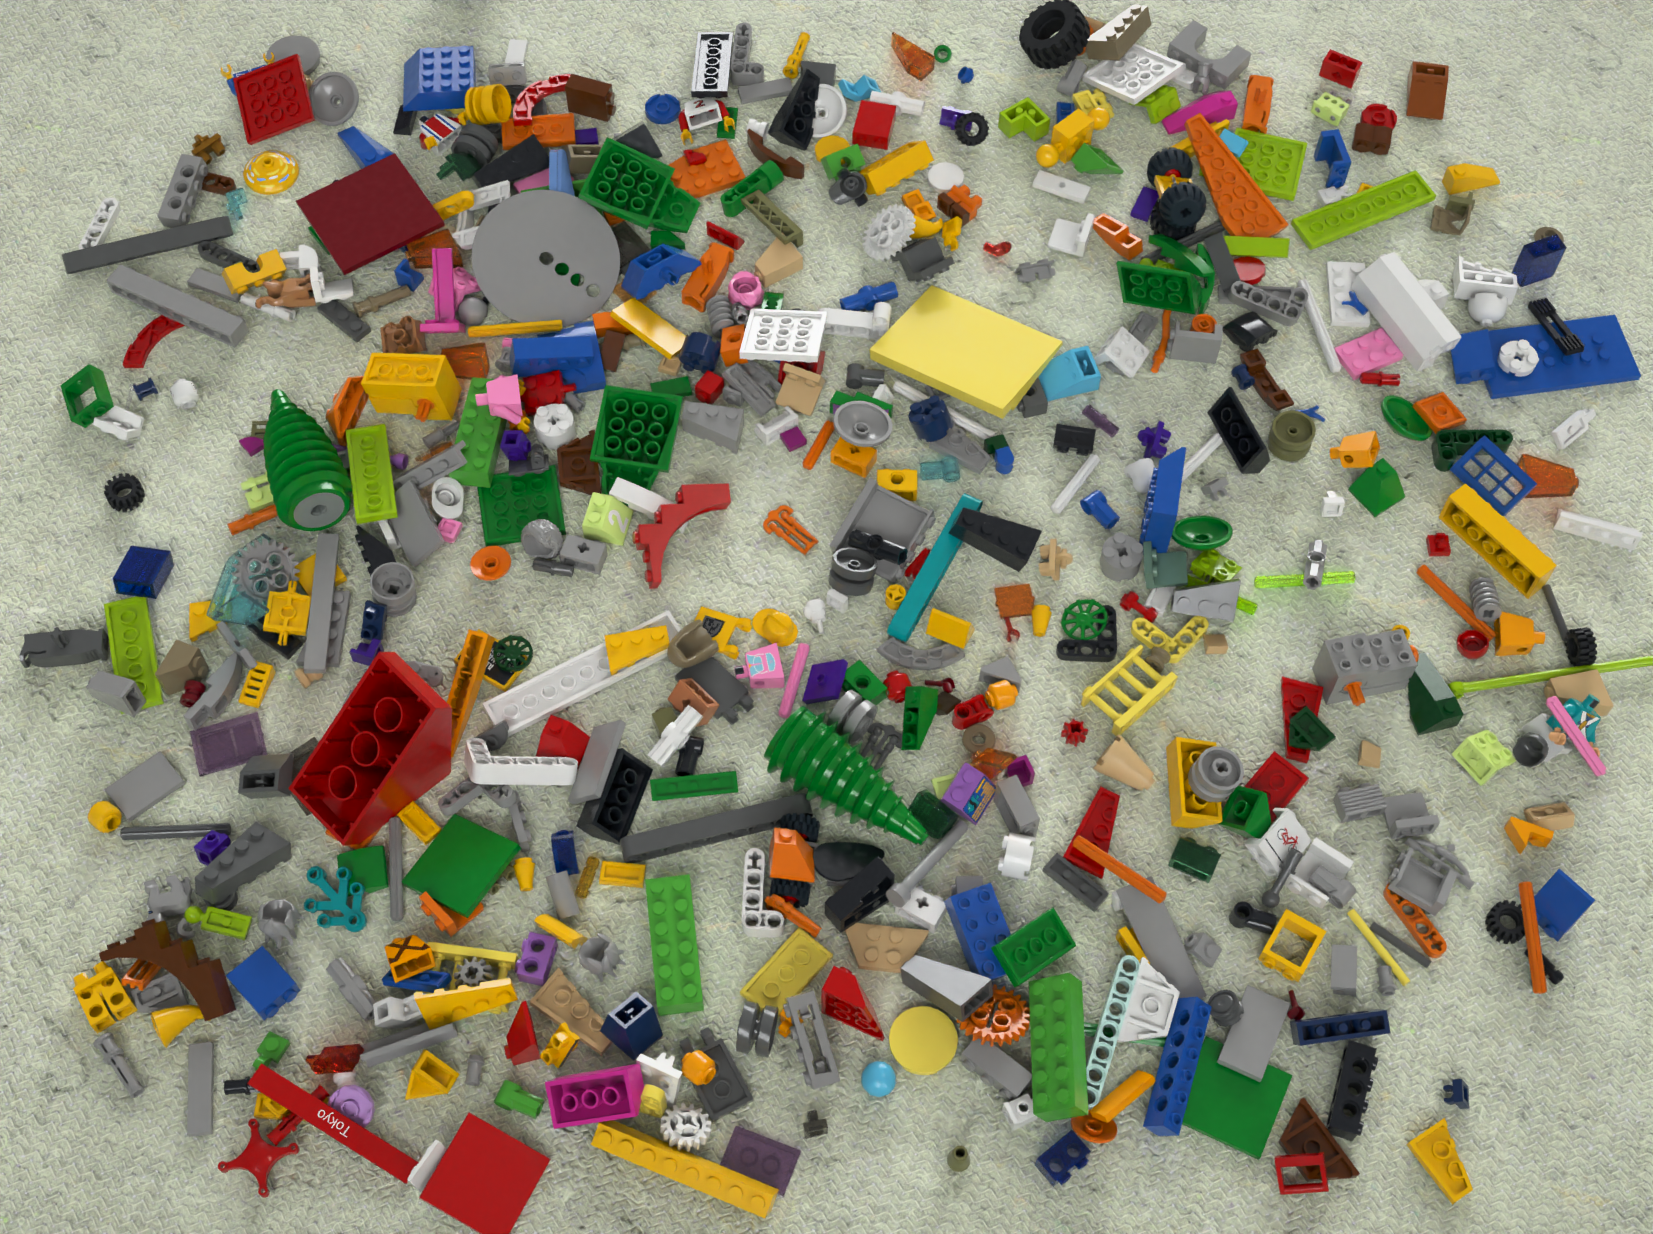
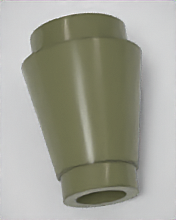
(958, 1163)

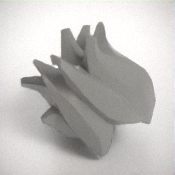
(278, 920)
(600, 956)

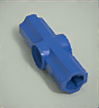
(869, 296)

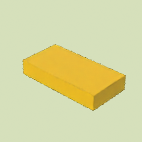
(419, 823)
(622, 874)

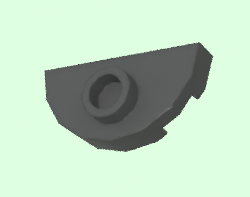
(495, 736)

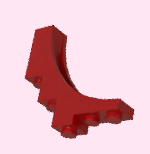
(690, 502)

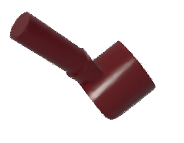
(947, 684)
(1296, 1012)

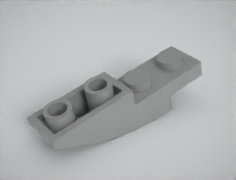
(221, 689)

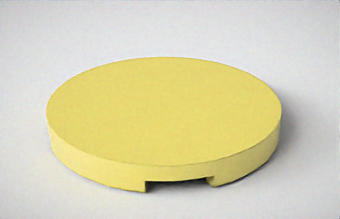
(923, 1040)

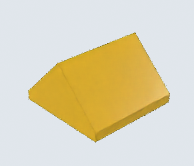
(949, 628)

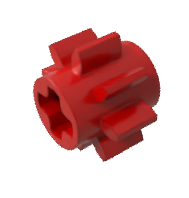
(1074, 732)

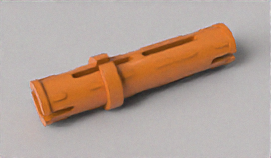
(252, 520)

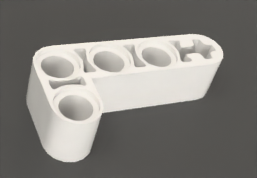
(858, 323)
(756, 892)

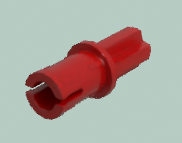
(1380, 379)

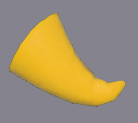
(925, 228)
(171, 1021)

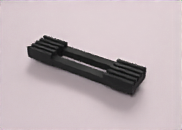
(1571, 343)

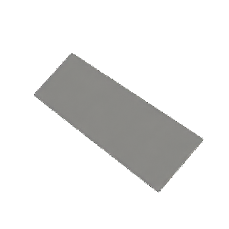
(1160, 940)

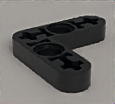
(1101, 643)

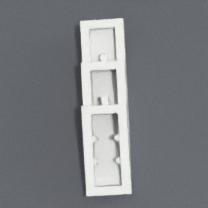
(639, 498)

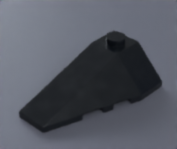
(795, 117)

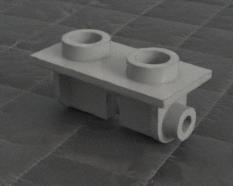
(1028, 271)

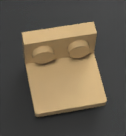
(800, 389)

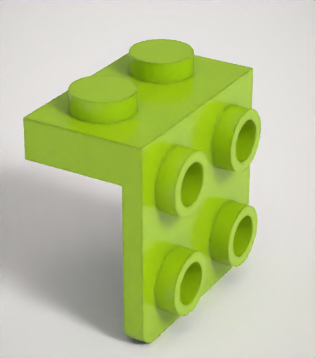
(1160, 103)

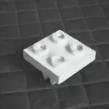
(662, 1075)

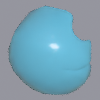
(878, 1079)

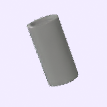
(562, 895)

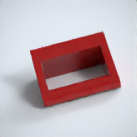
(1301, 1160)

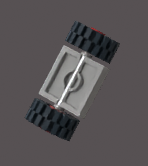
(791, 890)

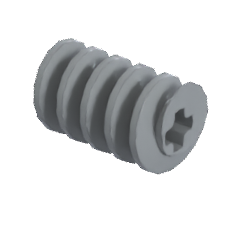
(719, 314)
(1485, 599)

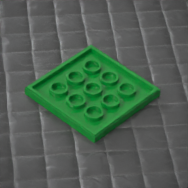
(516, 502)
(461, 865)
(1233, 1105)

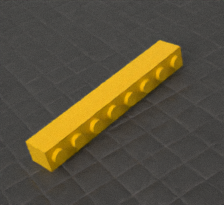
(685, 1167)

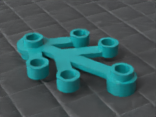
(338, 900)

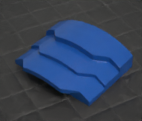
(590, 377)

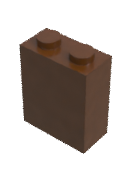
(590, 97)

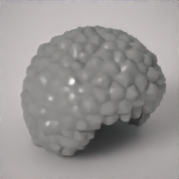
(541, 539)

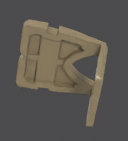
(1443, 219)

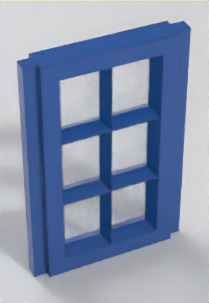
(1493, 476)

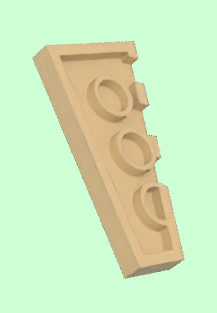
(563, 1003)

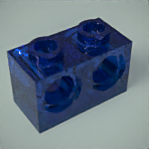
(1059, 1155)

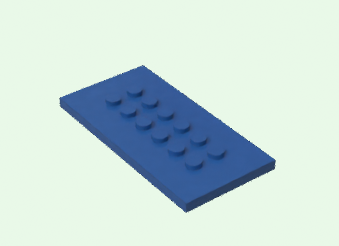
(1603, 360)

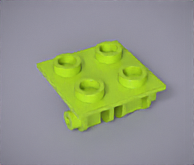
(1215, 566)

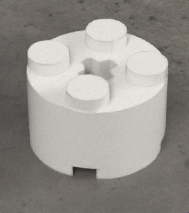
(554, 425)
(1017, 856)

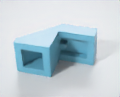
(860, 90)

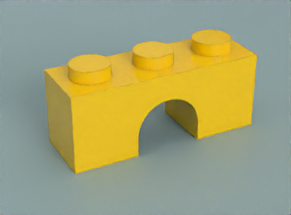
(240, 279)

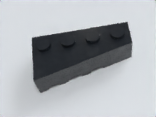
(996, 537)

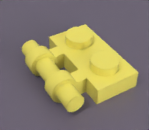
(1086, 101)

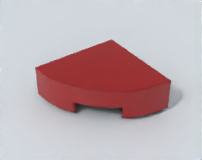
(694, 158)

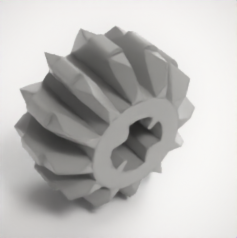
(479, 968)

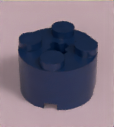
(699, 352)
(930, 419)

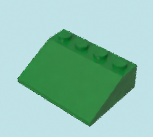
(1159, 287)

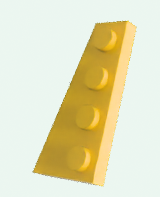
(453, 1005)

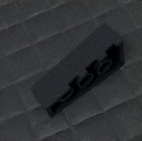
(519, 162)

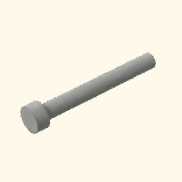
(899, 893)

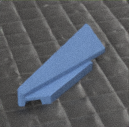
(559, 172)

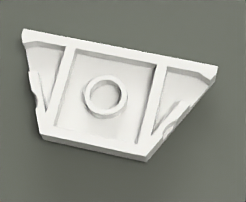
(1149, 1006)

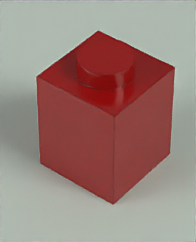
(709, 387)

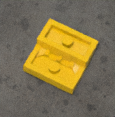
(560, 930)

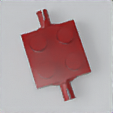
(544, 390)

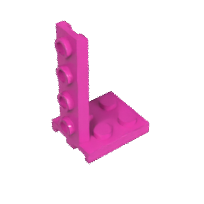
(443, 295)

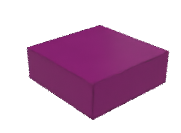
(793, 439)

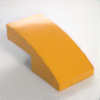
(915, 202)

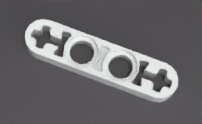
(103, 228)

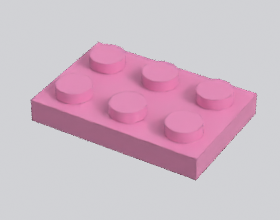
(1368, 353)

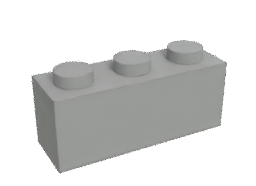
(996, 1069)

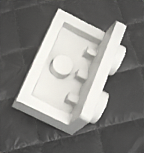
(120, 422)

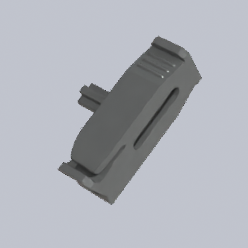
(64, 647)

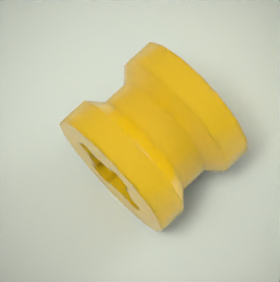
(892, 592)

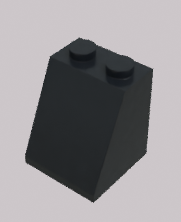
(639, 139)

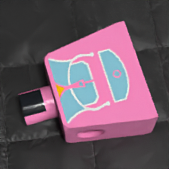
(762, 668)

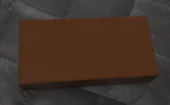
(612, 350)

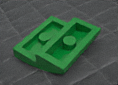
(367, 868)

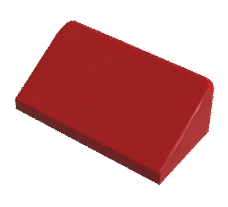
(724, 236)

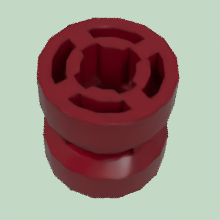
(192, 693)

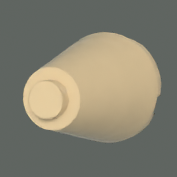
(1124, 765)

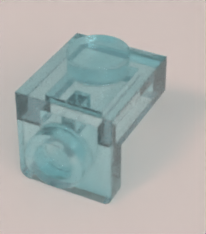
(235, 199)

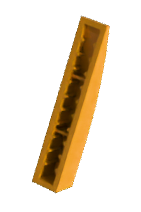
(468, 681)

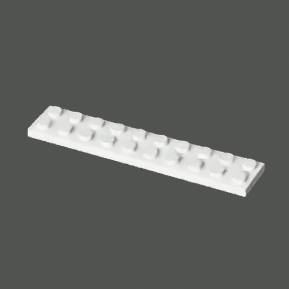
(568, 683)

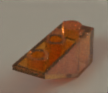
(913, 58)

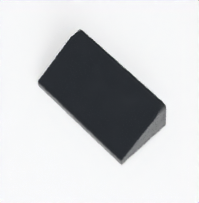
(404, 122)

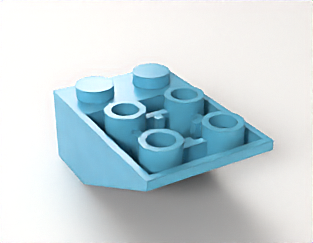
(1070, 374)

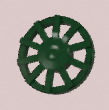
(513, 653)

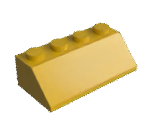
(896, 166)
(1185, 806)

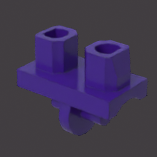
(950, 115)
(1151, 438)

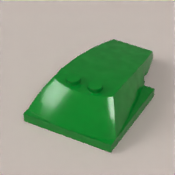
(637, 190)
(635, 435)

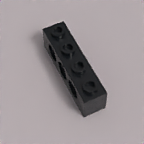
(1338, 1123)

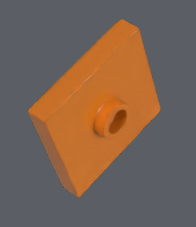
(1439, 412)

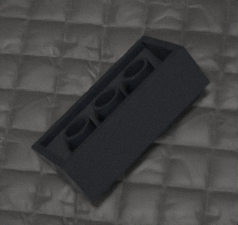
(1239, 433)
(614, 812)

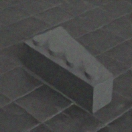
(242, 862)

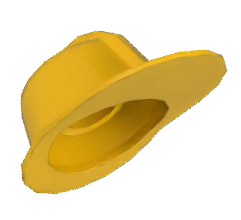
(775, 627)

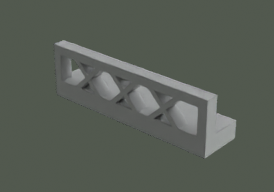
(434, 467)

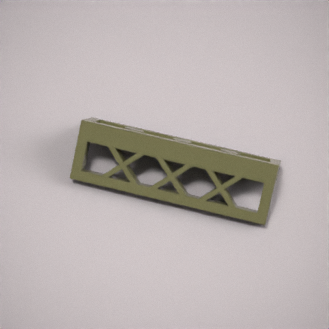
(773, 215)

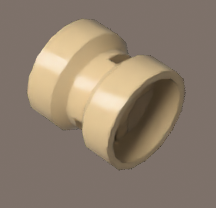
(306, 678)

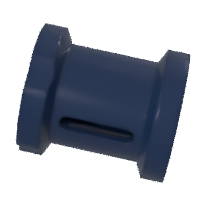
(1243, 377)
(145, 389)

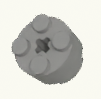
(1121, 557)

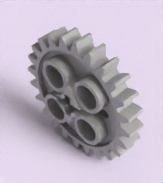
(261, 554)

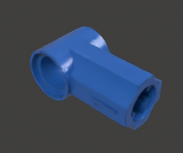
(1096, 505)

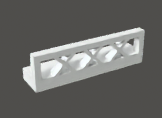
(1597, 529)

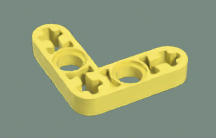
(1168, 643)
(653, 1101)

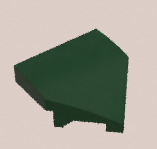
(1309, 732)

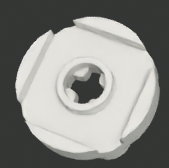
(1521, 349)

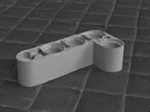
(741, 69)
(1265, 299)

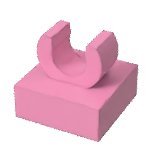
(449, 529)

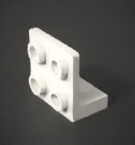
(1071, 236)
(329, 291)
(1123, 352)
(423, 1171)

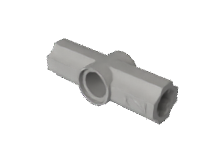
(1315, 564)
(352, 988)

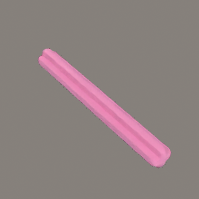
(1575, 735)

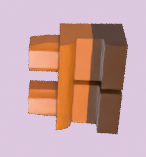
(959, 204)

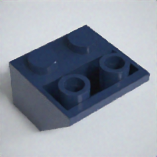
(633, 1026)

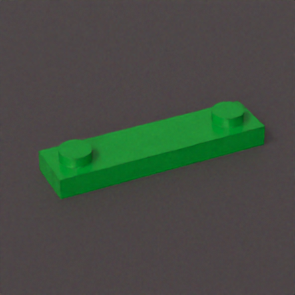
(694, 786)

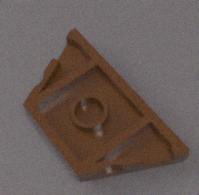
(575, 467)
(1309, 1135)

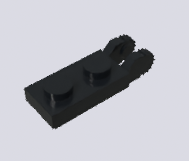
(271, 639)

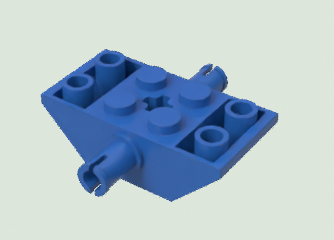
(657, 268)

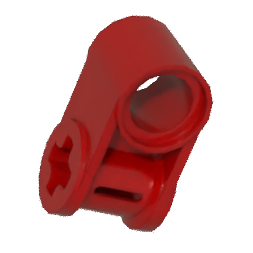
(975, 711)

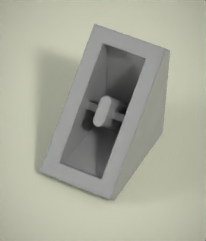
(1000, 670)

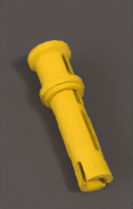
(802, 41)

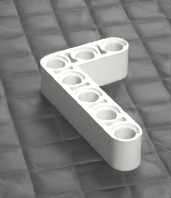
(516, 770)

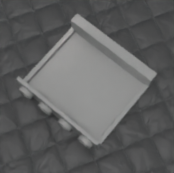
(890, 517)

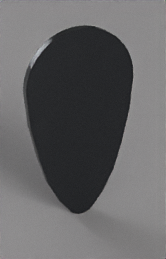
(844, 859)

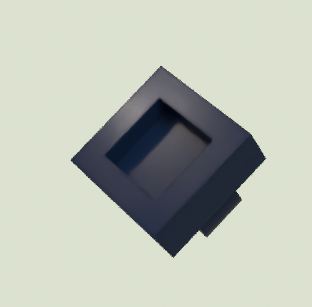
(1460, 1094)

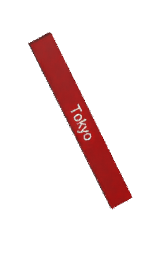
(332, 1123)

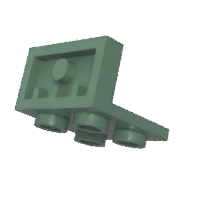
(1164, 568)

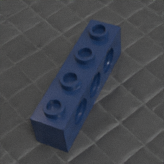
(1340, 1027)

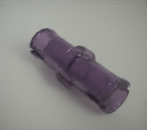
(1100, 420)

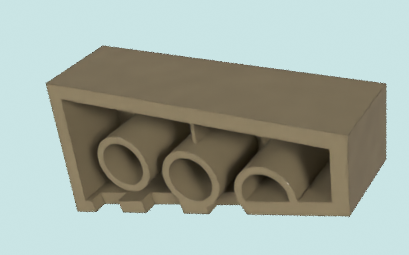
(1119, 34)

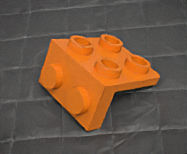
(445, 918)

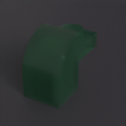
(461, 163)

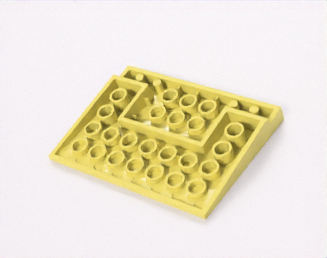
(966, 351)

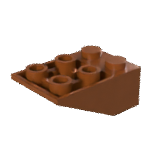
(1427, 90)

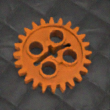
(1008, 1023)

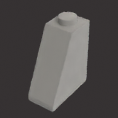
(116, 692)

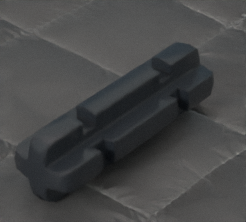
(1554, 976)

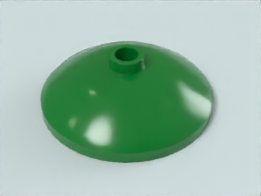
(1404, 419)
(1202, 533)

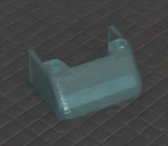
(236, 606)

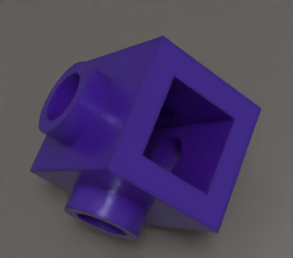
(515, 445)
(211, 846)

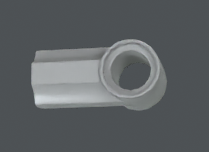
(1070, 83)
(1337, 890)

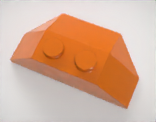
(346, 408)

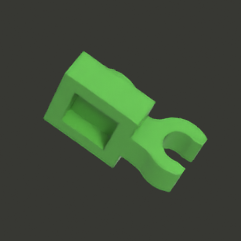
(271, 1049)

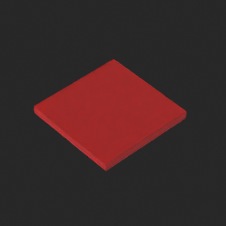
(273, 99)
(484, 1178)

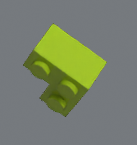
(1024, 117)

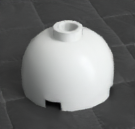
(1487, 308)

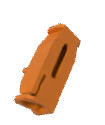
(1257, 103)
(711, 274)

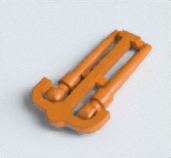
(774, 516)
(778, 903)

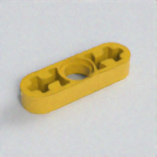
(461, 200)

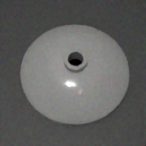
(324, 96)
(862, 423)

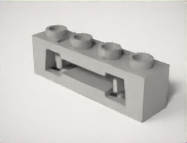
(821, 1077)

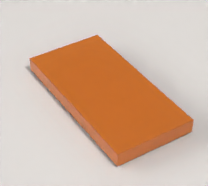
(548, 129)

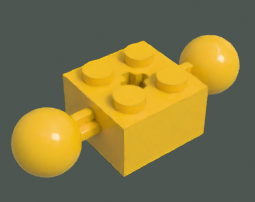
(1071, 134)

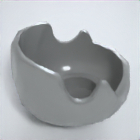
(472, 311)

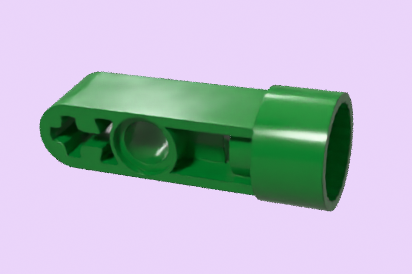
(763, 178)

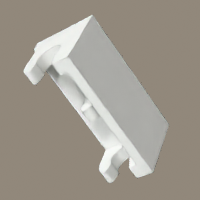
(771, 430)

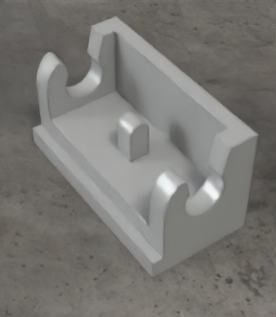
(1344, 969)

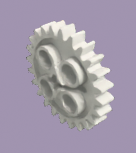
(889, 232)

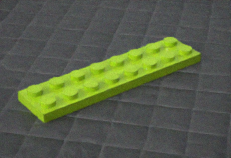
(1363, 209)

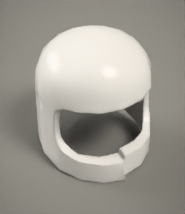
(1141, 474)

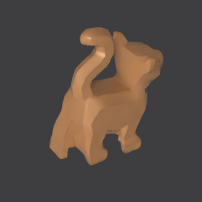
(288, 293)

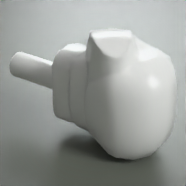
(816, 612)

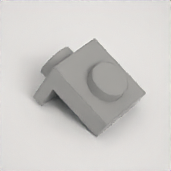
(1202, 948)

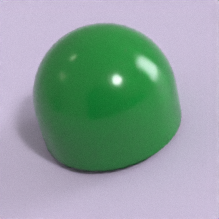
(943, 48)

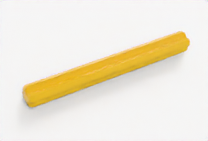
(515, 328)

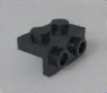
(1074, 439)

